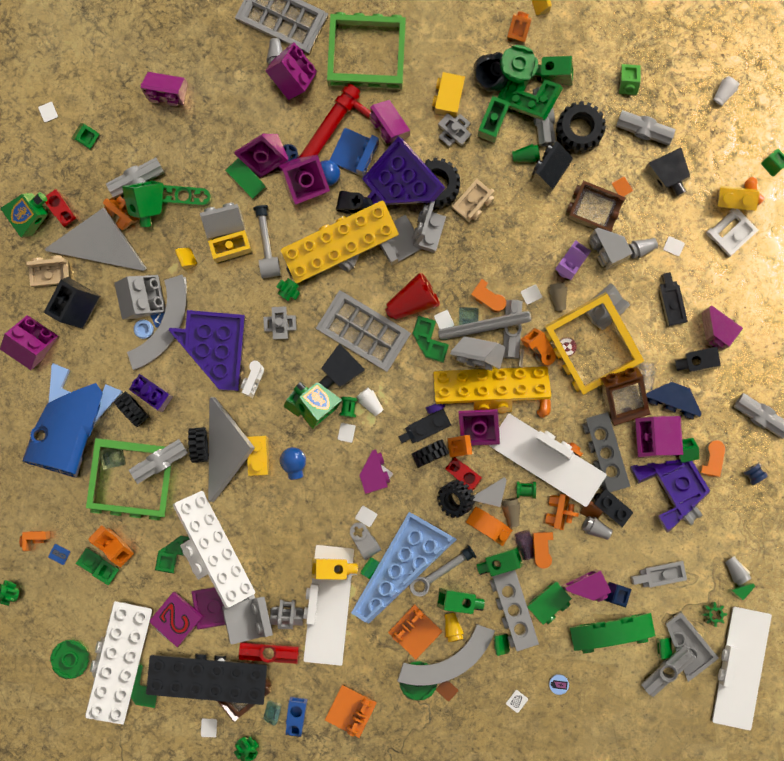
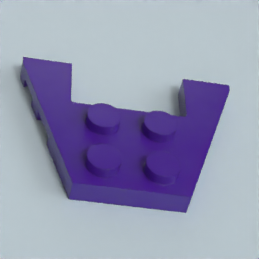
(682, 484)

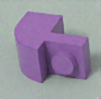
(572, 260)

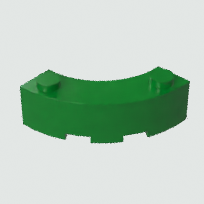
(612, 633)

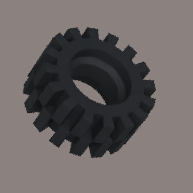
(131, 409)
(198, 445)
(430, 453)
(462, 493)

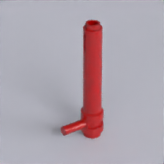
(342, 105)

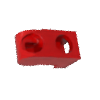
(60, 208)
(463, 473)

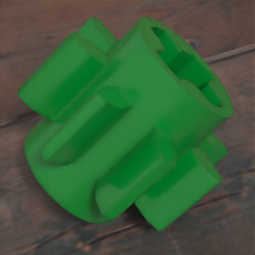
(288, 289)
(8, 592)
(720, 614)
(246, 749)

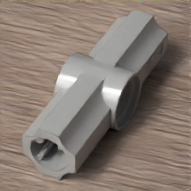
(545, 128)
(645, 128)
(135, 175)
(512, 341)
(761, 415)
(158, 461)
(677, 662)

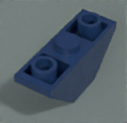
(675, 398)

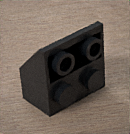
(554, 165)
(72, 303)

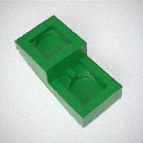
(245, 178)
(97, 566)

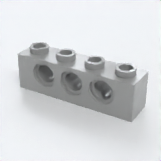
(528, 637)

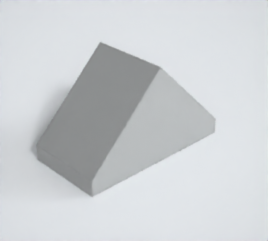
(493, 494)

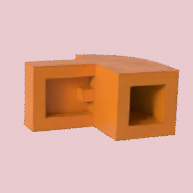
(489, 526)
(112, 545)

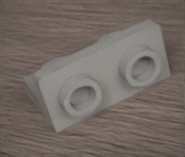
(599, 315)

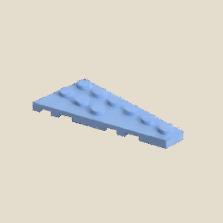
(408, 555)

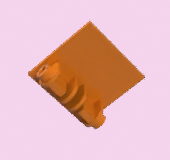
(415, 632)
(350, 711)

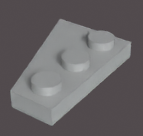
(684, 633)

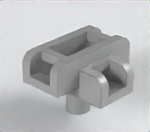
(453, 128)
(277, 322)
(286, 617)

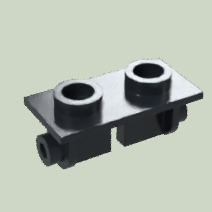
(612, 507)

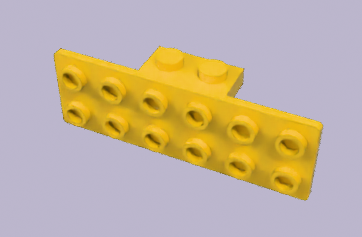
(339, 241)
(492, 388)

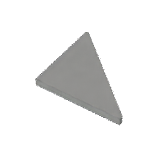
(98, 241)
(226, 449)

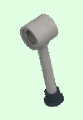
(269, 265)
(466, 554)

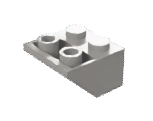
(222, 221)
(610, 246)
(139, 296)
(479, 353)

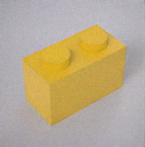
(449, 94)
(738, 198)
(230, 246)
(259, 458)

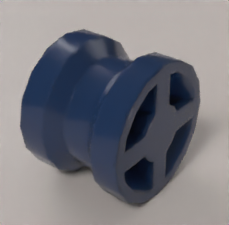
(291, 150)
(755, 473)

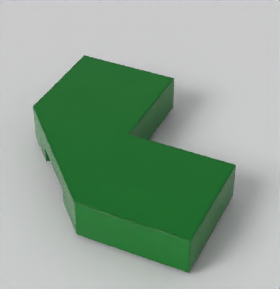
(430, 348)
(168, 555)
(139, 691)

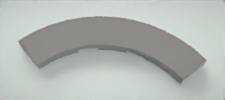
(172, 318)
(452, 666)

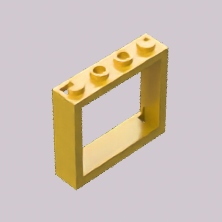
(615, 317)

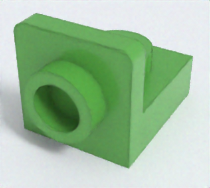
(630, 79)

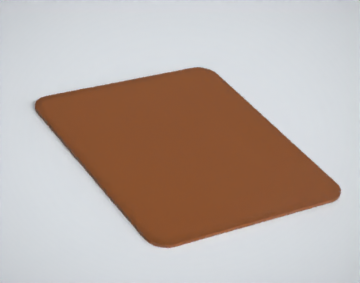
(447, 690)

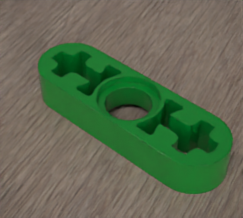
(197, 192)

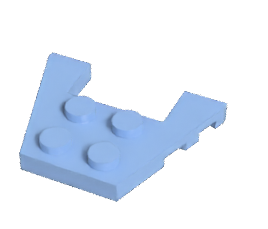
(57, 381)

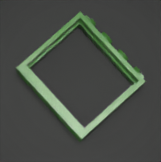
(364, 80)
(117, 510)

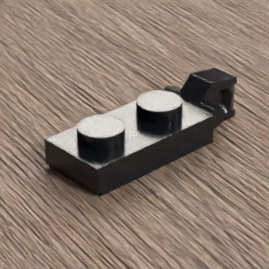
(672, 301)
(426, 427)

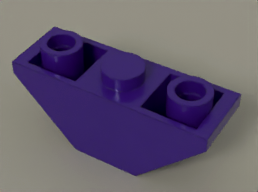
(150, 393)

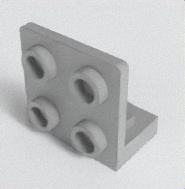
(428, 229)
(401, 245)
(247, 620)

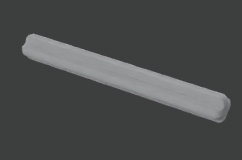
(484, 325)

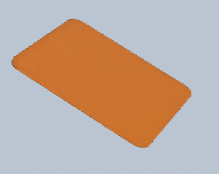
(622, 186)

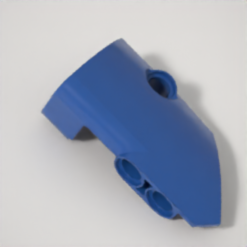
(66, 429)

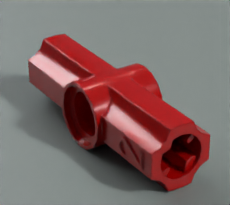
(255, 652)

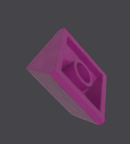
(263, 154)
(481, 426)

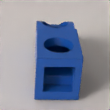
(295, 716)

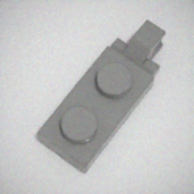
(661, 575)

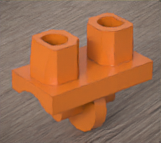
(119, 207)
(559, 519)

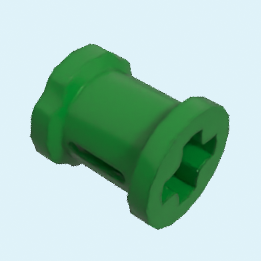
(348, 407)
(526, 490)

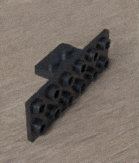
(206, 679)

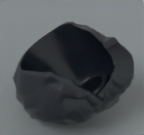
(488, 72)

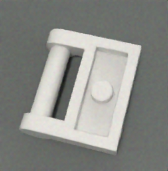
(736, 236)
(251, 383)

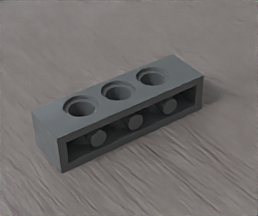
(603, 423)

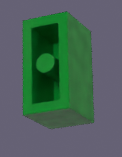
(493, 119)
(549, 602)

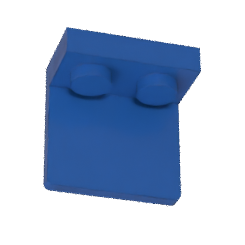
(354, 151)

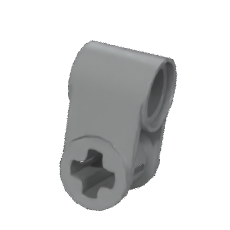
(366, 543)

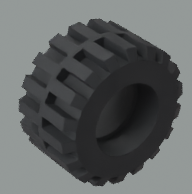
(586, 113)
(452, 177)

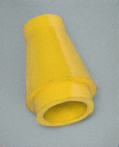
(453, 630)

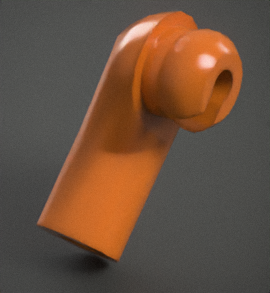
(751, 183)
(545, 408)

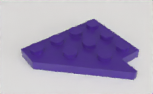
(402, 177)
(214, 344)

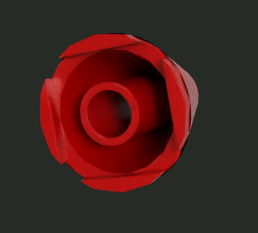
(412, 298)

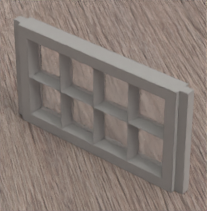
(284, 20)
(363, 331)

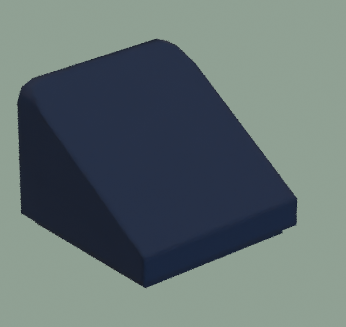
(619, 594)

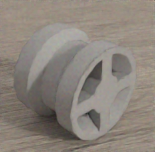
(692, 515)

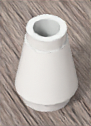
(726, 90)
(369, 400)

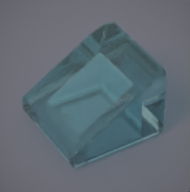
(467, 315)
(111, 458)
(272, 712)

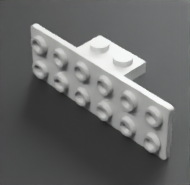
(549, 460)
(211, 551)
(327, 611)
(117, 662)
(741, 668)

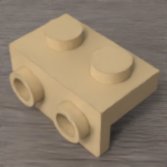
(472, 200)
(47, 271)

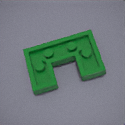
(532, 105)

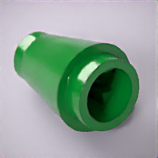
(526, 154)

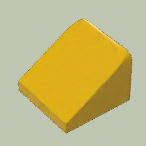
(541, 6)
(186, 257)

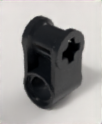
(352, 202)

